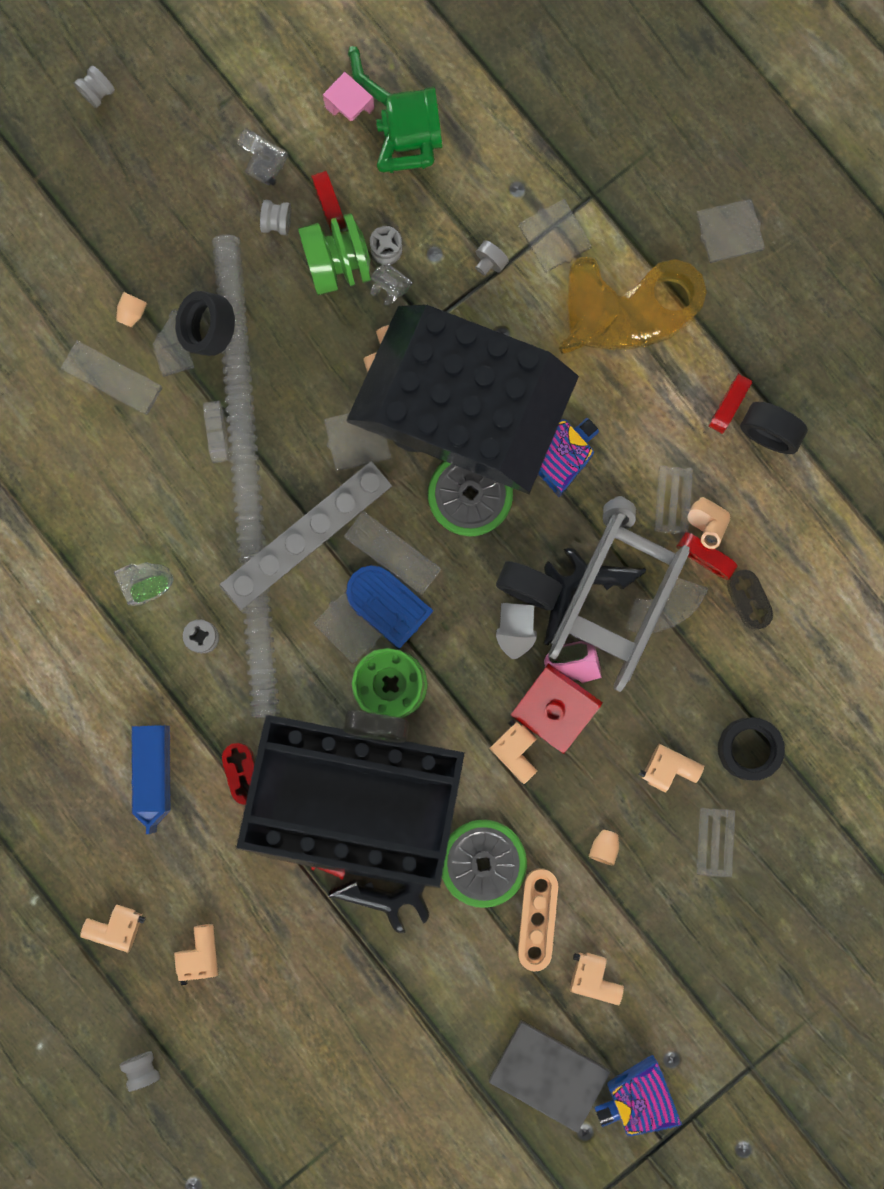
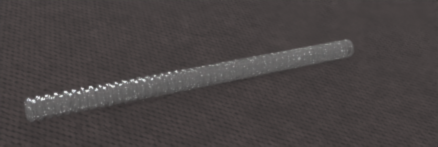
(245, 473)

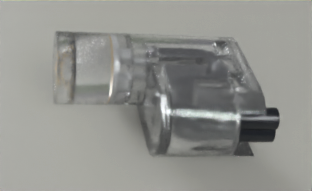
(267, 157)

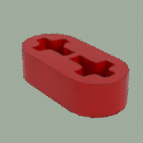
(328, 199)
(730, 403)
(708, 558)
(232, 772)

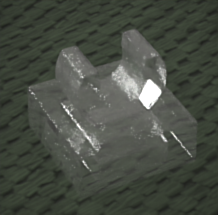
(390, 280)

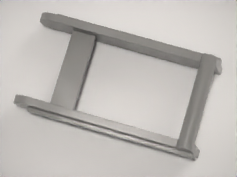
(600, 637)

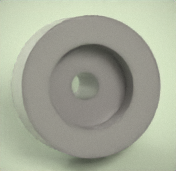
(491, 258)
(620, 505)

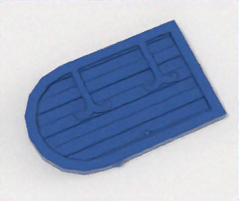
(386, 604)

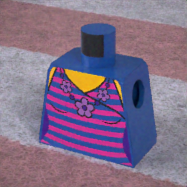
(567, 454)
(639, 1100)

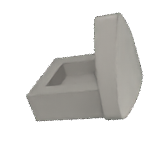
(516, 629)

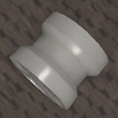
(94, 86)
(275, 217)
(385, 238)
(207, 636)
(140, 1071)

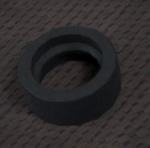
(221, 323)
(774, 427)
(529, 585)
(777, 749)

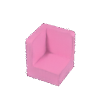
(348, 98)

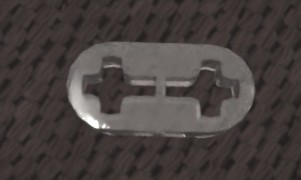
(216, 431)

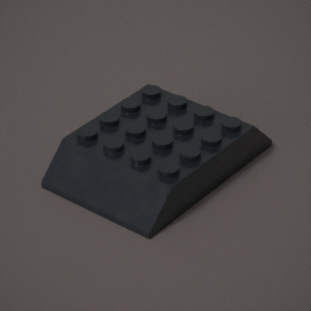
(465, 395)
(351, 803)

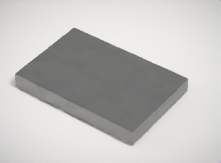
(549, 1076)

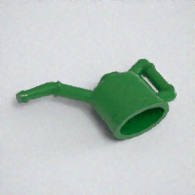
(407, 123)

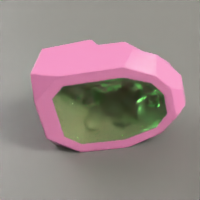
(577, 662)

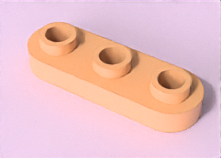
(541, 934)

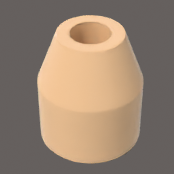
(130, 309)
(605, 847)

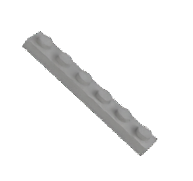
(305, 536)

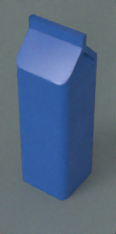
(150, 775)

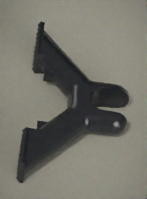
(607, 576)
(384, 901)

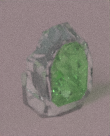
(143, 582)

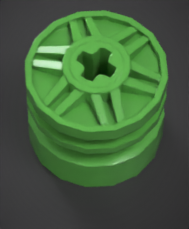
(335, 254)
(370, 683)

